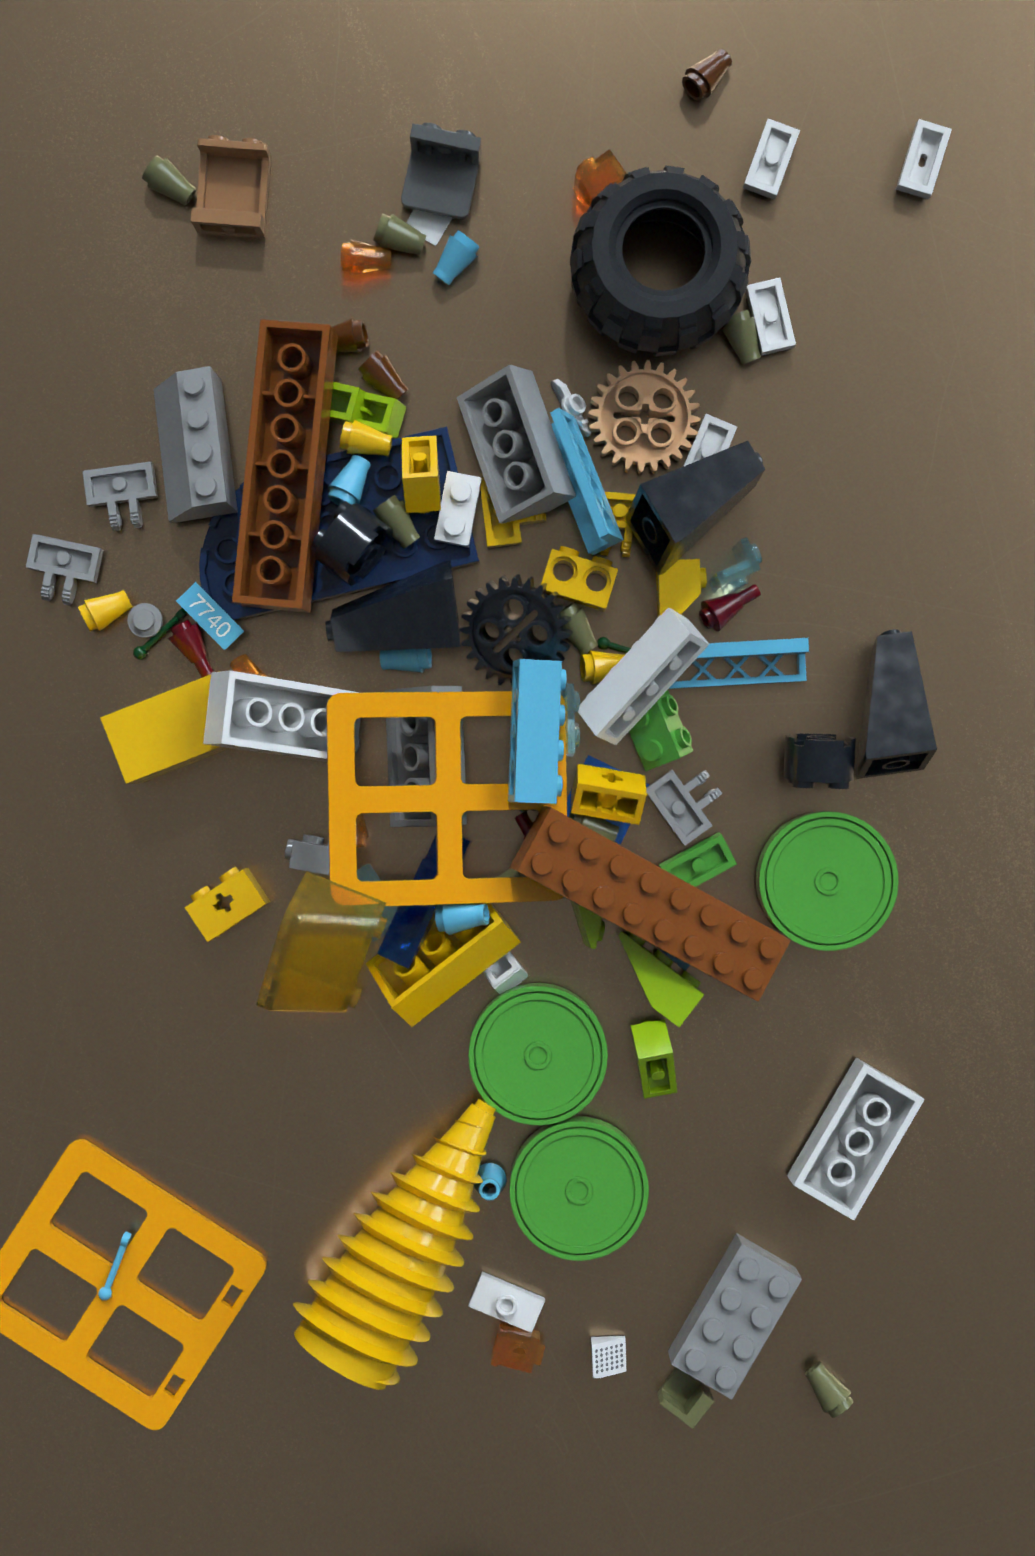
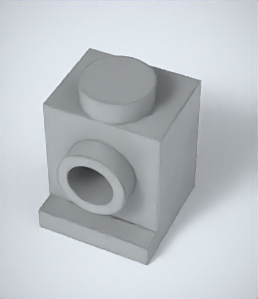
(308, 854)

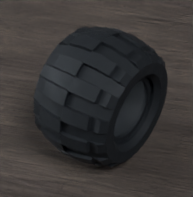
(650, 317)

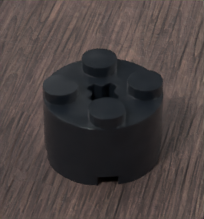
(352, 542)
(820, 760)

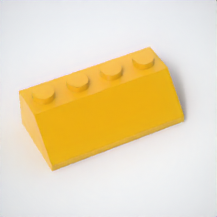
(442, 966)

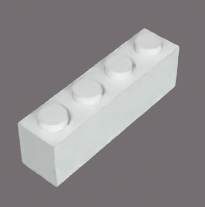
(642, 676)

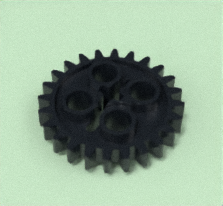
(494, 608)

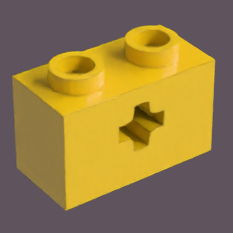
(608, 794)
(213, 919)

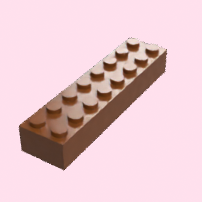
(285, 465)
(650, 903)

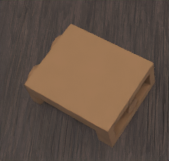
(232, 187)

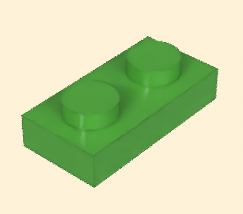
(701, 861)

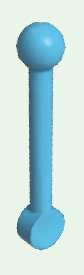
(105, 1292)

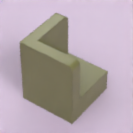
(685, 1397)

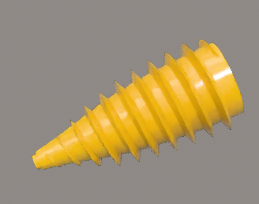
(398, 1261)

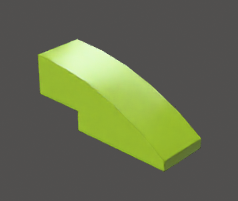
(374, 410)

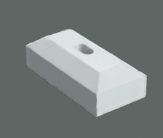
(929, 143)

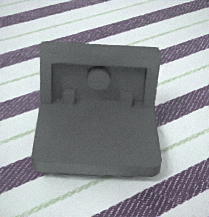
(441, 170)

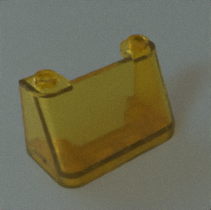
(321, 948)

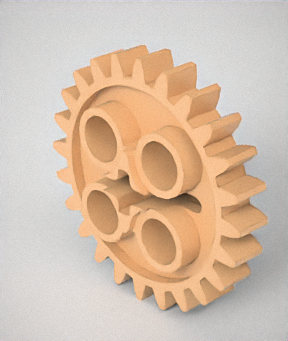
(645, 386)

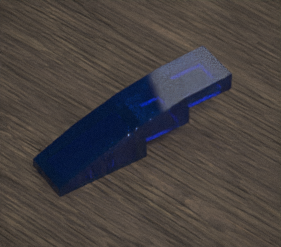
(413, 922)

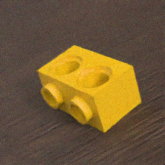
(576, 588)

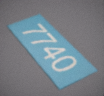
(210, 616)

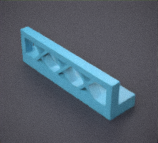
(590, 504)
(745, 650)

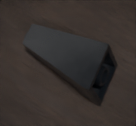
(686, 503)
(400, 616)
(896, 714)

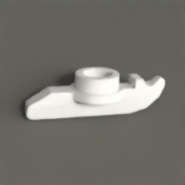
(572, 404)

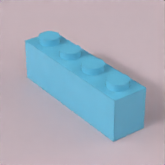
(535, 731)

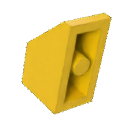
(421, 474)
(680, 585)

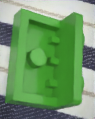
(660, 734)

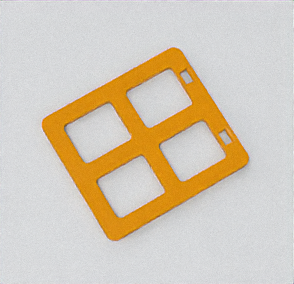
(445, 797)
(163, 1212)

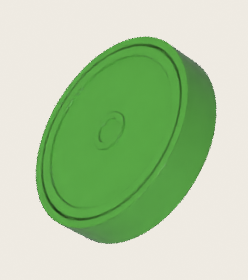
(827, 880)
(537, 1054)
(578, 1188)

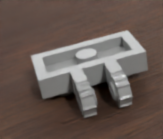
(121, 485)
(66, 560)
(678, 805)

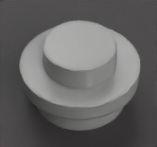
(145, 620)

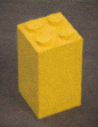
(161, 732)

